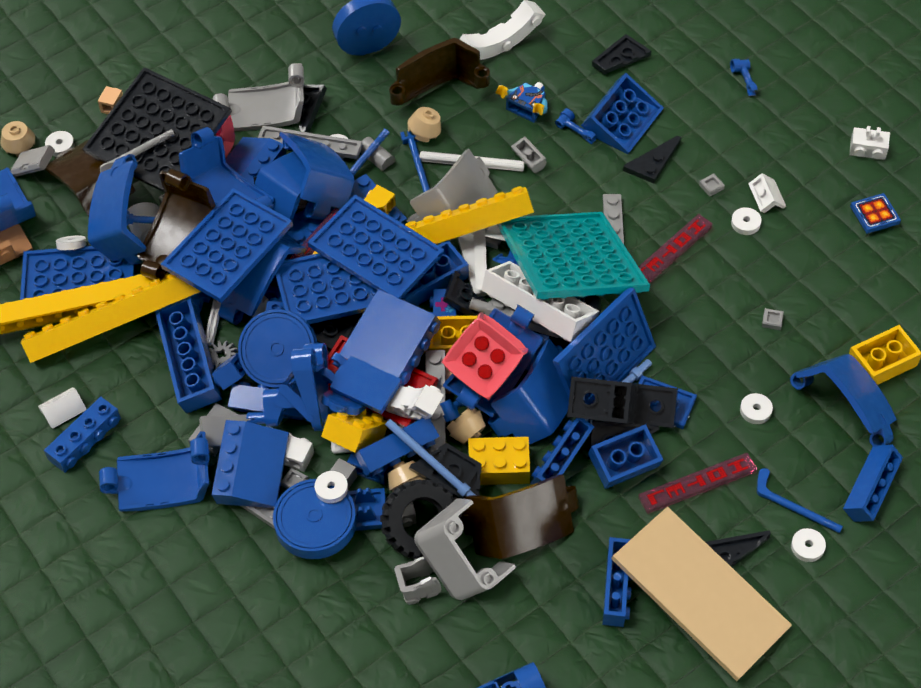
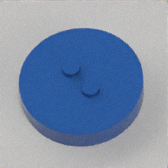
(366, 26)
(268, 344)
(310, 525)

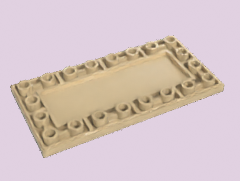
(701, 593)

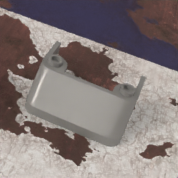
(447, 560)

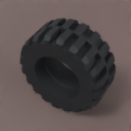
(396, 504)

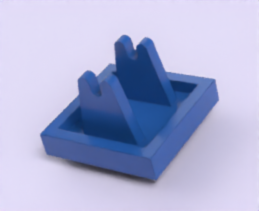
(368, 507)

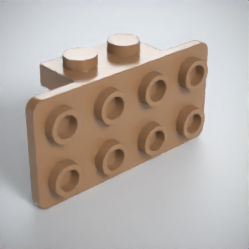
(13, 243)

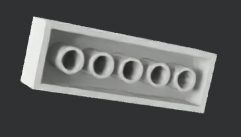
(559, 315)

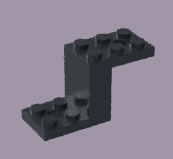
(622, 402)

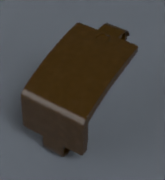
(438, 65)
(78, 173)
(179, 213)
(521, 518)

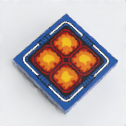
(875, 213)

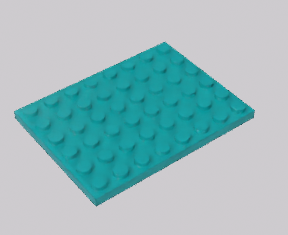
(572, 255)

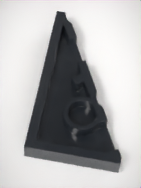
(313, 98)
(653, 162)
(605, 430)
(737, 548)

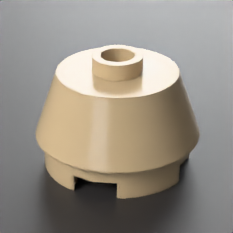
(425, 124)
(17, 138)
(467, 426)
(401, 475)

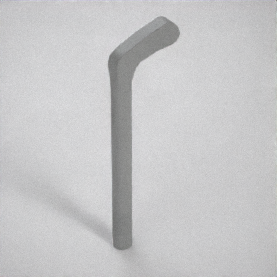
(138, 150)

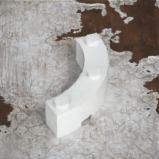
(507, 35)
(415, 402)

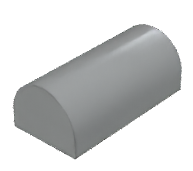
(529, 154)
(380, 158)

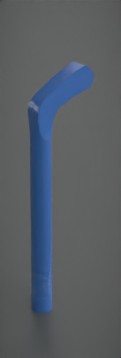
(369, 151)
(764, 492)

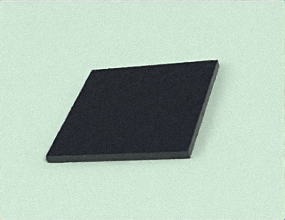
(148, 110)

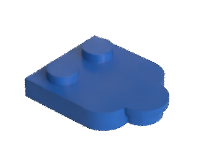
(341, 404)

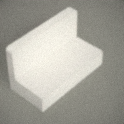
(766, 193)
(62, 407)

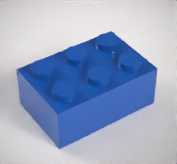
(625, 456)

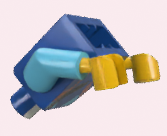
(525, 100)

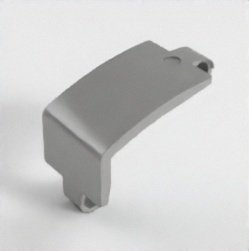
(267, 105)
(461, 185)

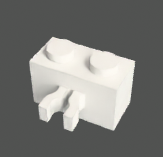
(869, 143)

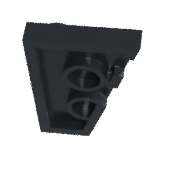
(620, 54)
(460, 295)

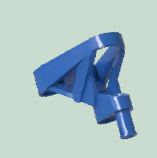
(300, 390)

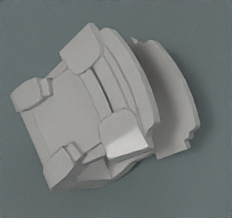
(425, 588)

